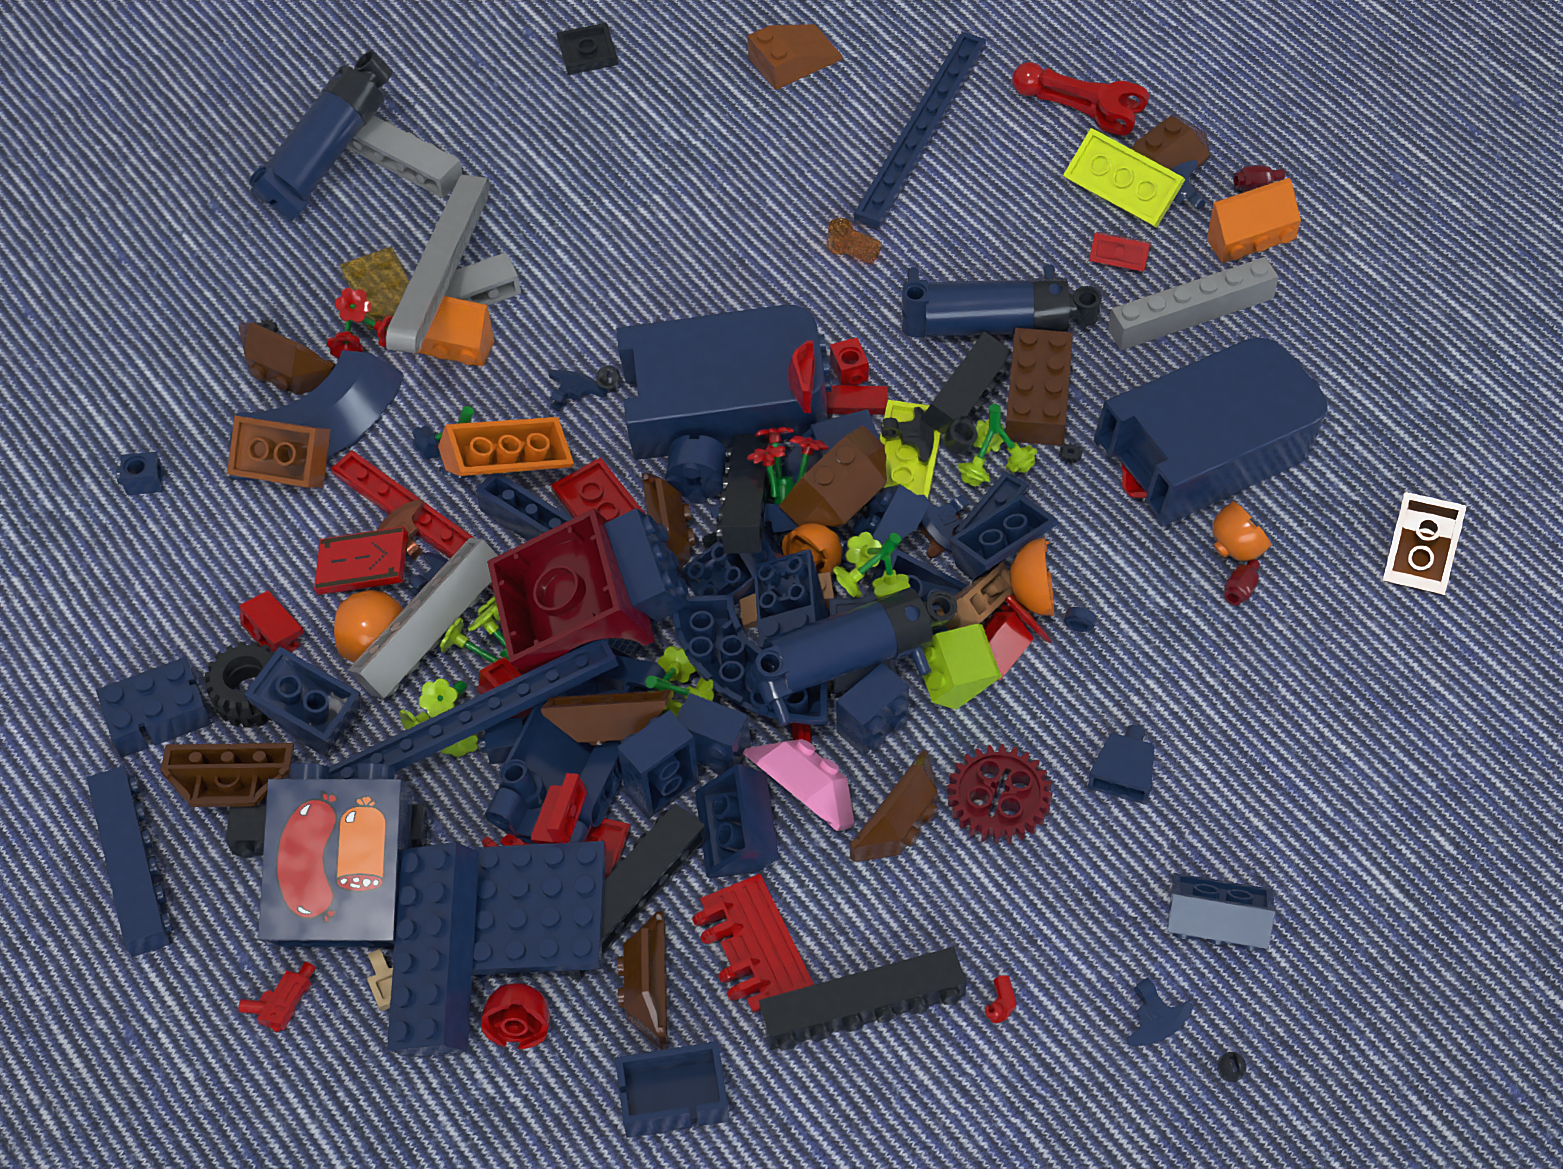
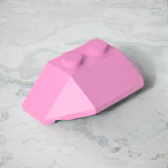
(809, 778)

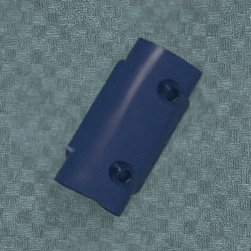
(547, 754)

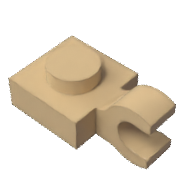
(382, 981)

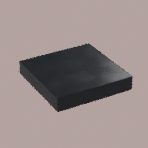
(587, 48)

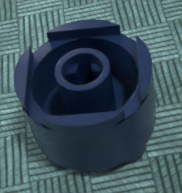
(696, 467)

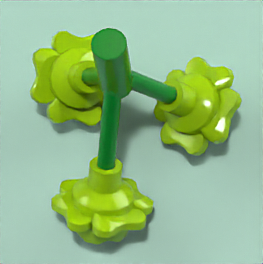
(990, 437)

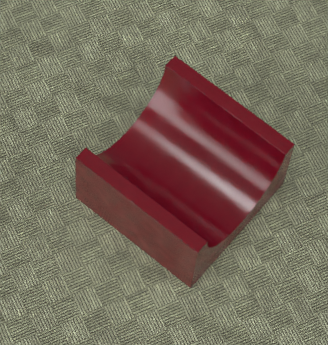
(563, 593)

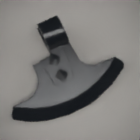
(913, 433)

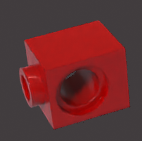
(849, 362)

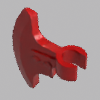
(1024, 616)

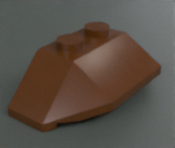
(1174, 143)
(282, 360)
(839, 482)
(666, 507)
(605, 716)
(225, 772)
(899, 815)
(646, 980)

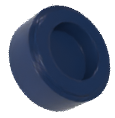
(1079, 619)

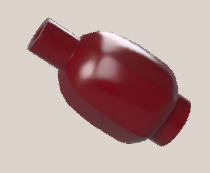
(1256, 176)
(1242, 583)

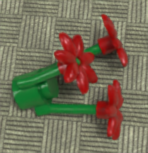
(771, 456)

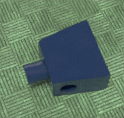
(1124, 766)

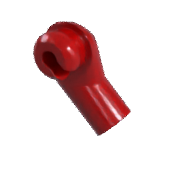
(1004, 1003)

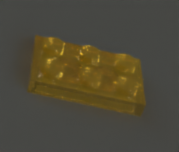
(380, 278)

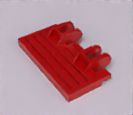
(758, 941)

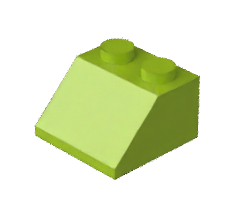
(959, 666)

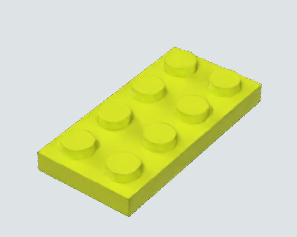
(1124, 177)
(902, 460)

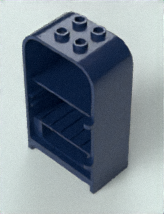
(718, 376)
(1214, 426)

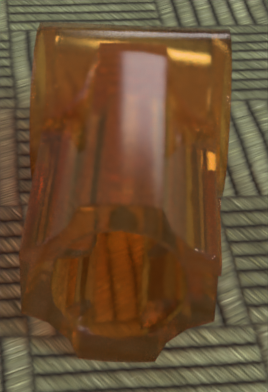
(845, 239)

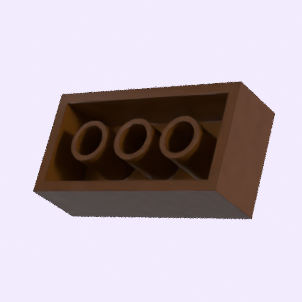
(1039, 386)

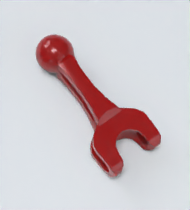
(1097, 100)

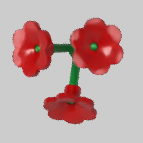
(353, 308)

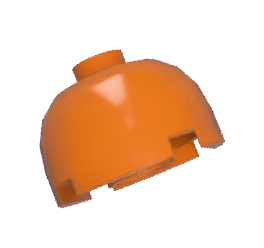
(1238, 535)
(820, 540)

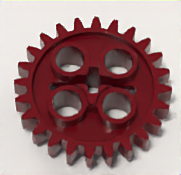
(1028, 802)

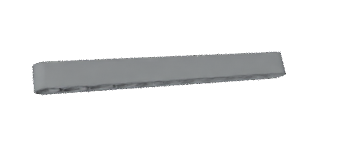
(437, 265)

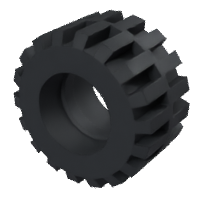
(229, 671)

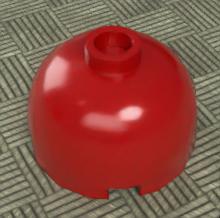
(516, 1015)

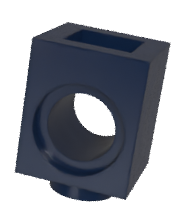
(140, 473)

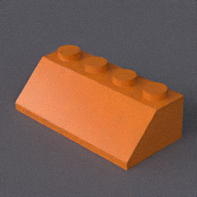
(504, 446)

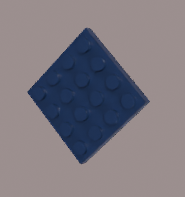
(539, 908)

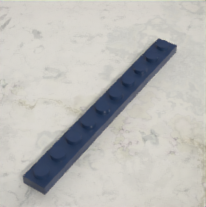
(919, 130)
(484, 710)

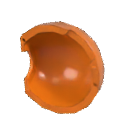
(1031, 579)
(362, 620)

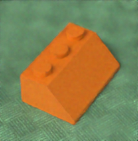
(1254, 221)
(460, 332)

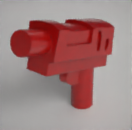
(278, 1007)

